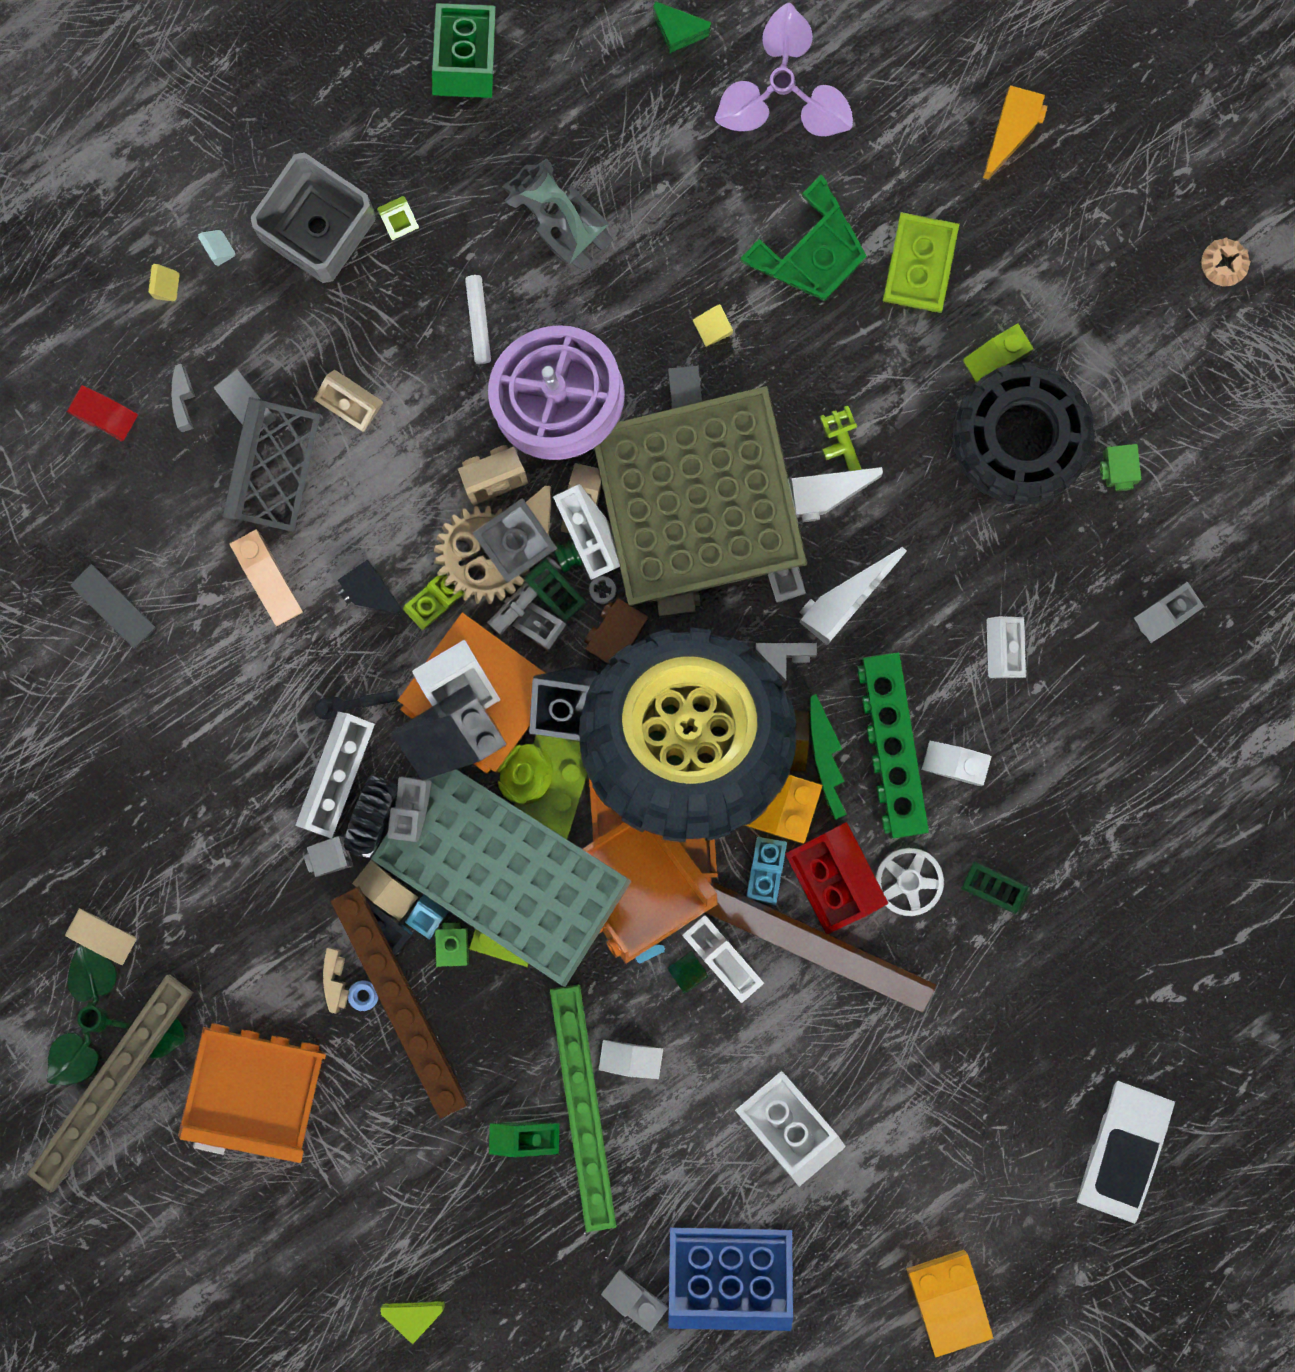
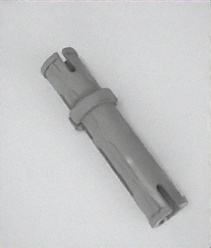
(517, 603)

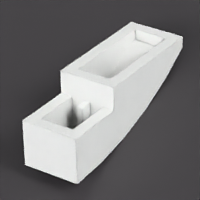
(721, 957)

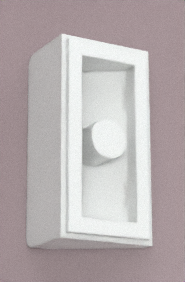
(1006, 647)

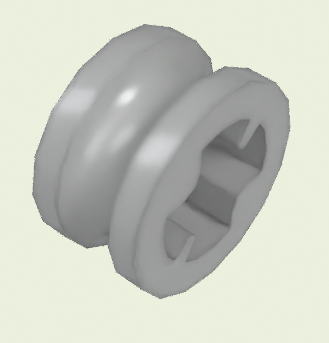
(609, 583)

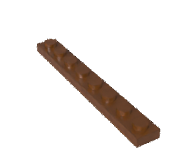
(399, 1002)

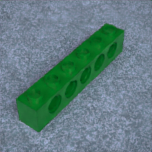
(890, 669)

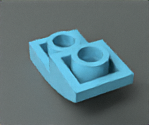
(766, 870)

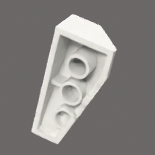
(838, 605)

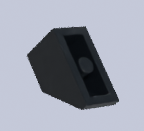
(368, 590)

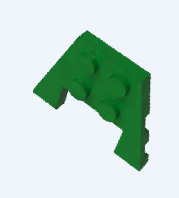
(822, 257)

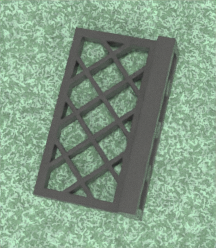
(245, 457)

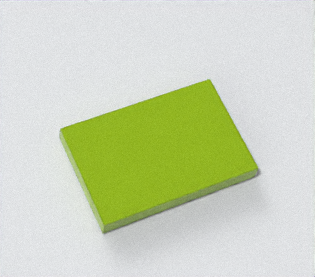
(921, 262)

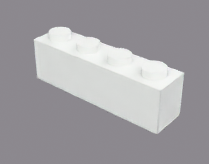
(335, 774)

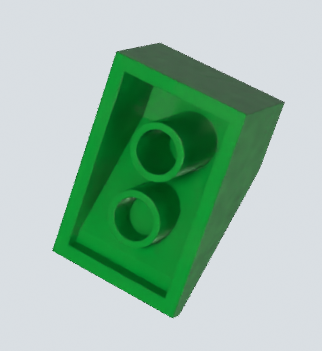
(463, 50)

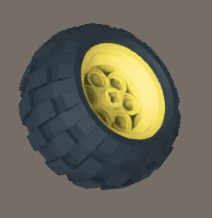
(693, 797)

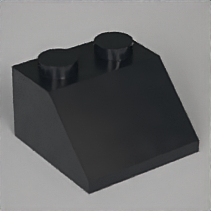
(559, 702)

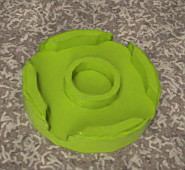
(525, 774)

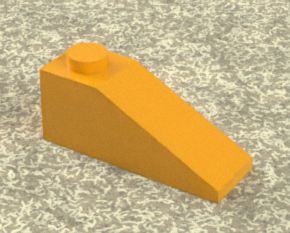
(1017, 121)

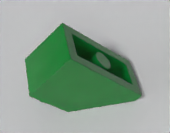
(523, 1139)

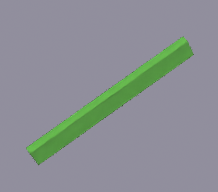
(583, 1108)

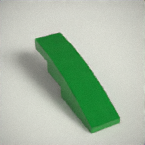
(823, 746)

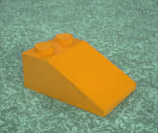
(790, 811)
(950, 1303)

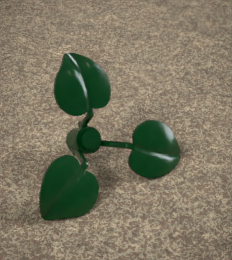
(69, 1055)

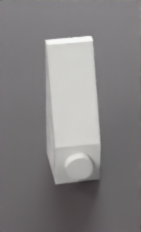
(822, 493)
(589, 531)

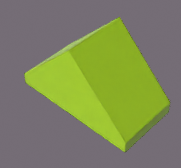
(412, 1318)

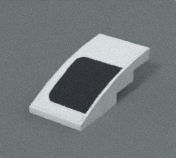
(1125, 1152)

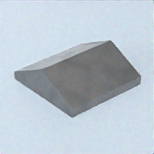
(514, 540)

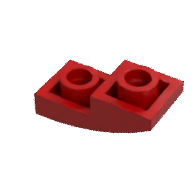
(102, 412)

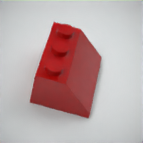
(836, 878)

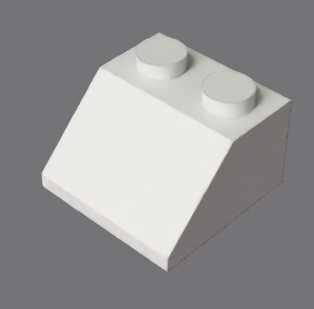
(453, 671)

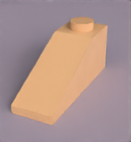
(266, 577)

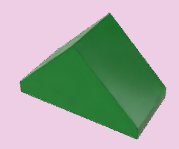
(679, 27)

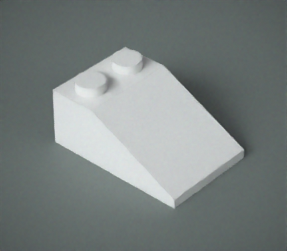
(790, 1128)

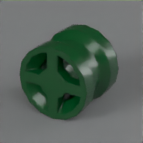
(568, 555)

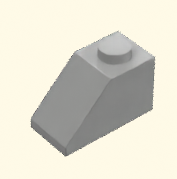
(1168, 612)
(328, 857)

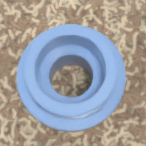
(353, 996)

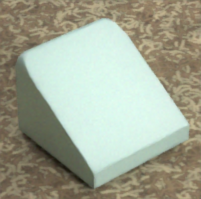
(217, 246)

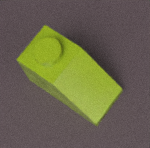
(998, 352)

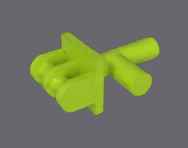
(845, 445)

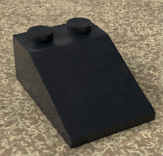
(449, 735)

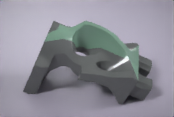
(535, 188)

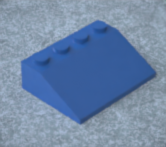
(730, 1279)

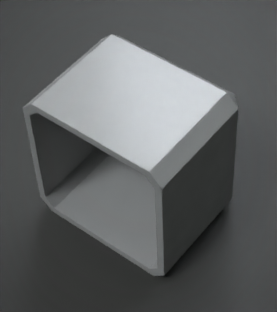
(311, 192)

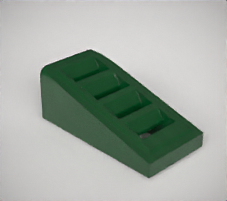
(571, 608)
(1020, 899)

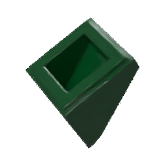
(688, 972)

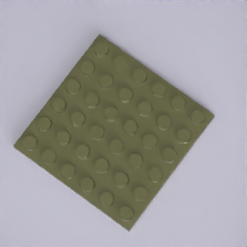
(699, 497)

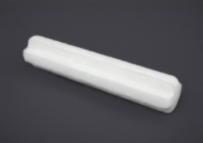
(478, 319)

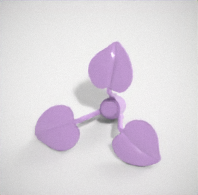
(743, 106)

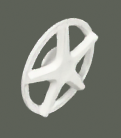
(910, 881)

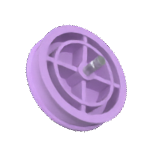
(556, 392)

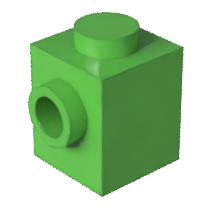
(1121, 467)
(452, 945)

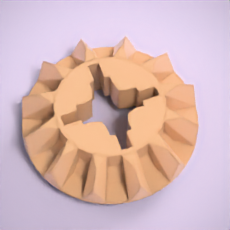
(1222, 275)

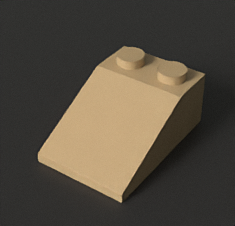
(492, 475)

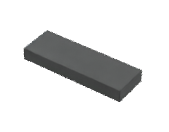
(113, 606)

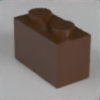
(619, 629)

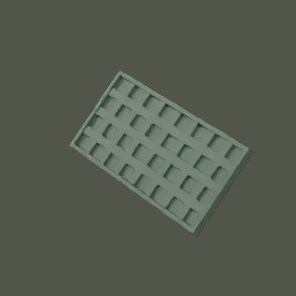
(506, 875)

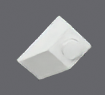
(956, 763)

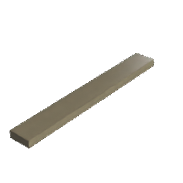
(110, 1083)

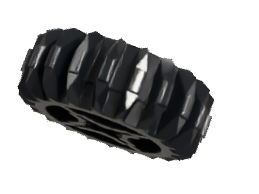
(370, 817)

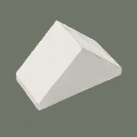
(630, 1059)

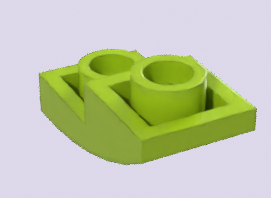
(432, 602)

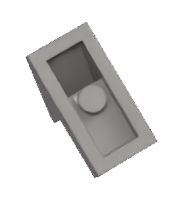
(776, 654)
(634, 1301)

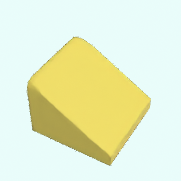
(163, 283)
(713, 325)

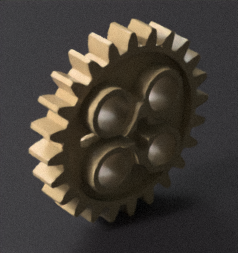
(462, 530)

